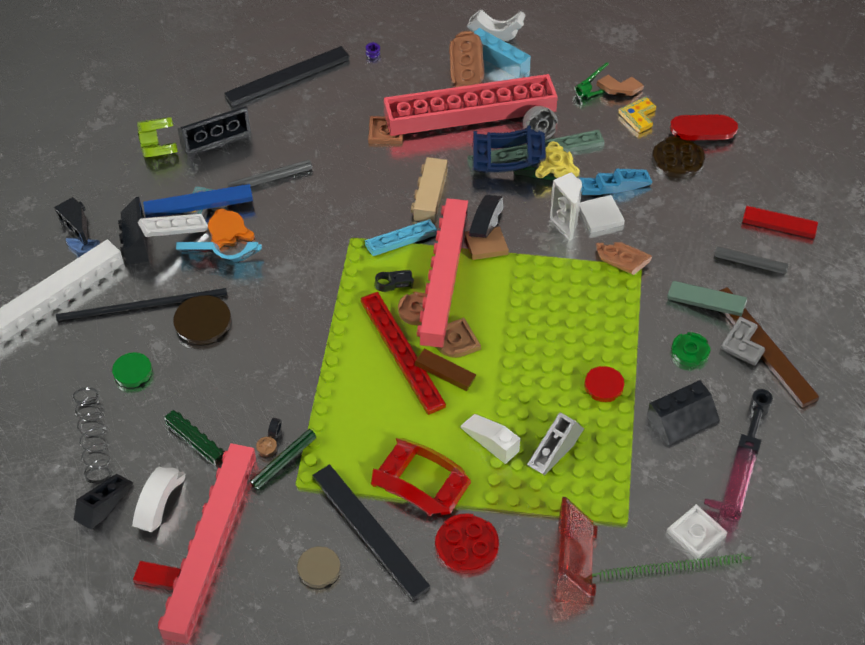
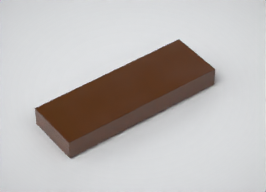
(445, 369)

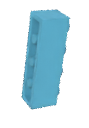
(504, 55)

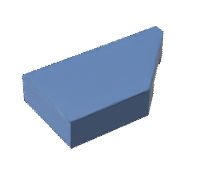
(79, 248)

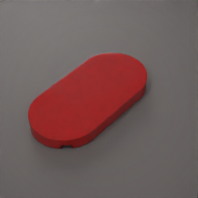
(704, 127)

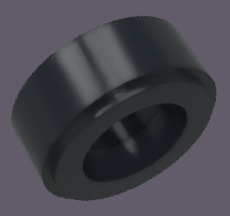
(274, 428)

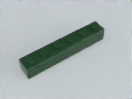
(194, 437)

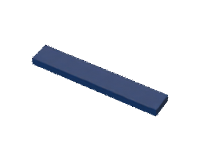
(198, 201)

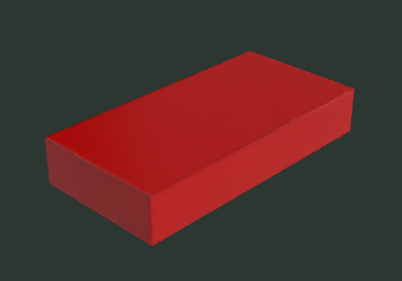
(156, 575)

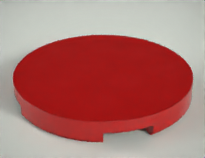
(466, 543)

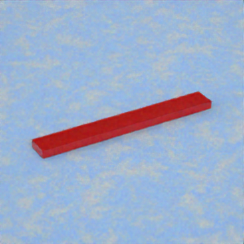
(403, 353)

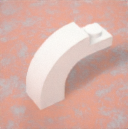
(503, 30)
(154, 497)

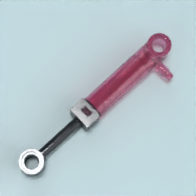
(742, 466)

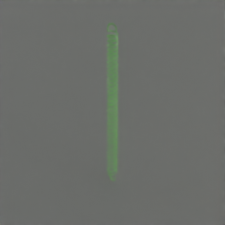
(672, 565)

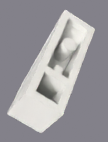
(493, 437)

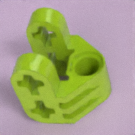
(149, 140)

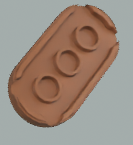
(466, 59)

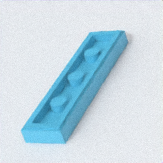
(401, 237)

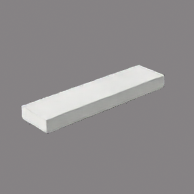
(173, 225)

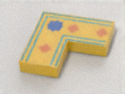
(636, 114)

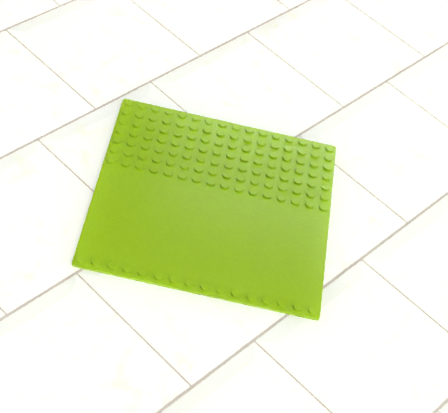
(539, 337)

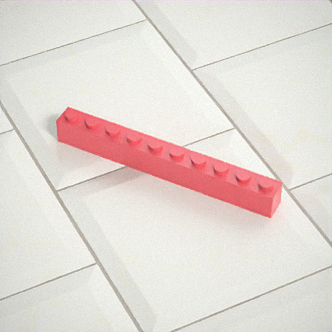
(443, 276)
(207, 545)

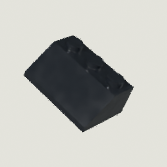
(133, 240)
(683, 413)

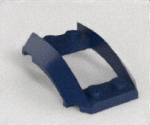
(484, 143)

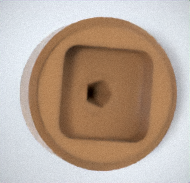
(266, 447)

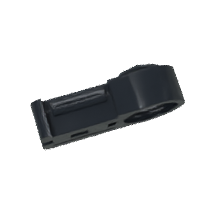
(397, 279)

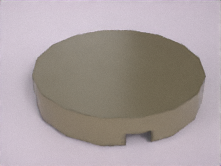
(318, 567)

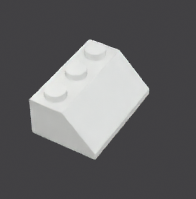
(565, 203)

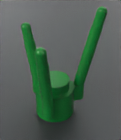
(585, 87)

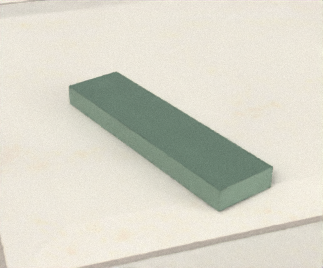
(707, 298)

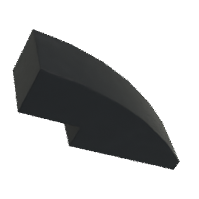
(486, 216)

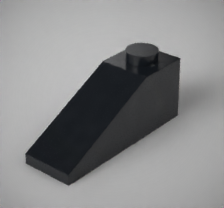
(72, 216)
(100, 501)

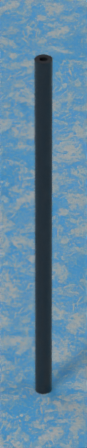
(137, 305)

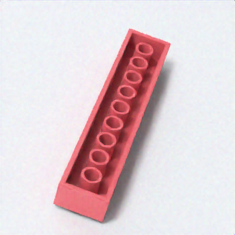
(468, 104)

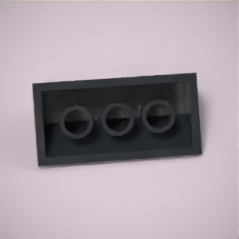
(215, 130)

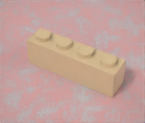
(430, 189)

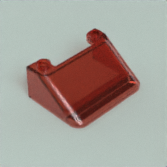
(575, 555)

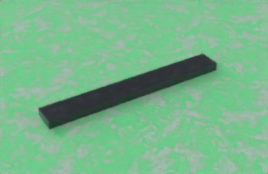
(286, 76)
(371, 532)

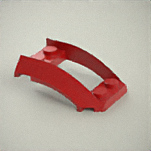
(397, 461)

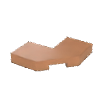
(612, 86)

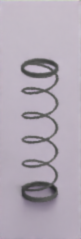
(83, 402)

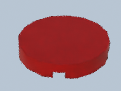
(604, 383)

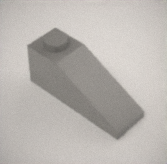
(556, 443)

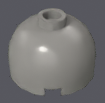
(541, 119)

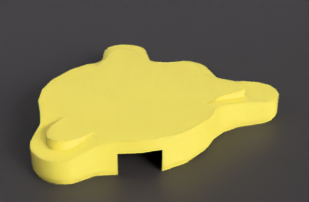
(556, 162)

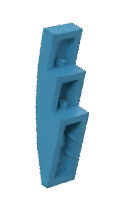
(619, 181)

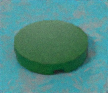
(690, 349)
(132, 369)

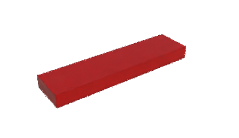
(780, 222)

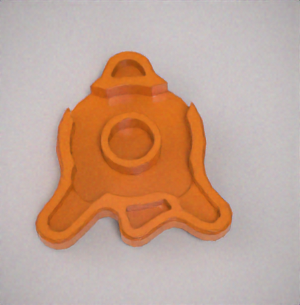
(227, 227)

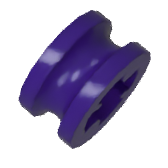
(372, 46)

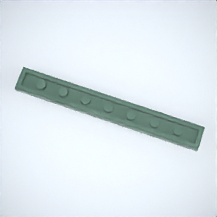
(569, 143)

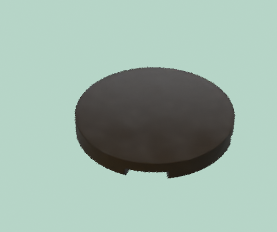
(678, 157)
(202, 319)

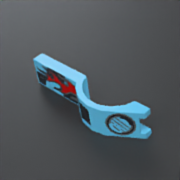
(250, 249)

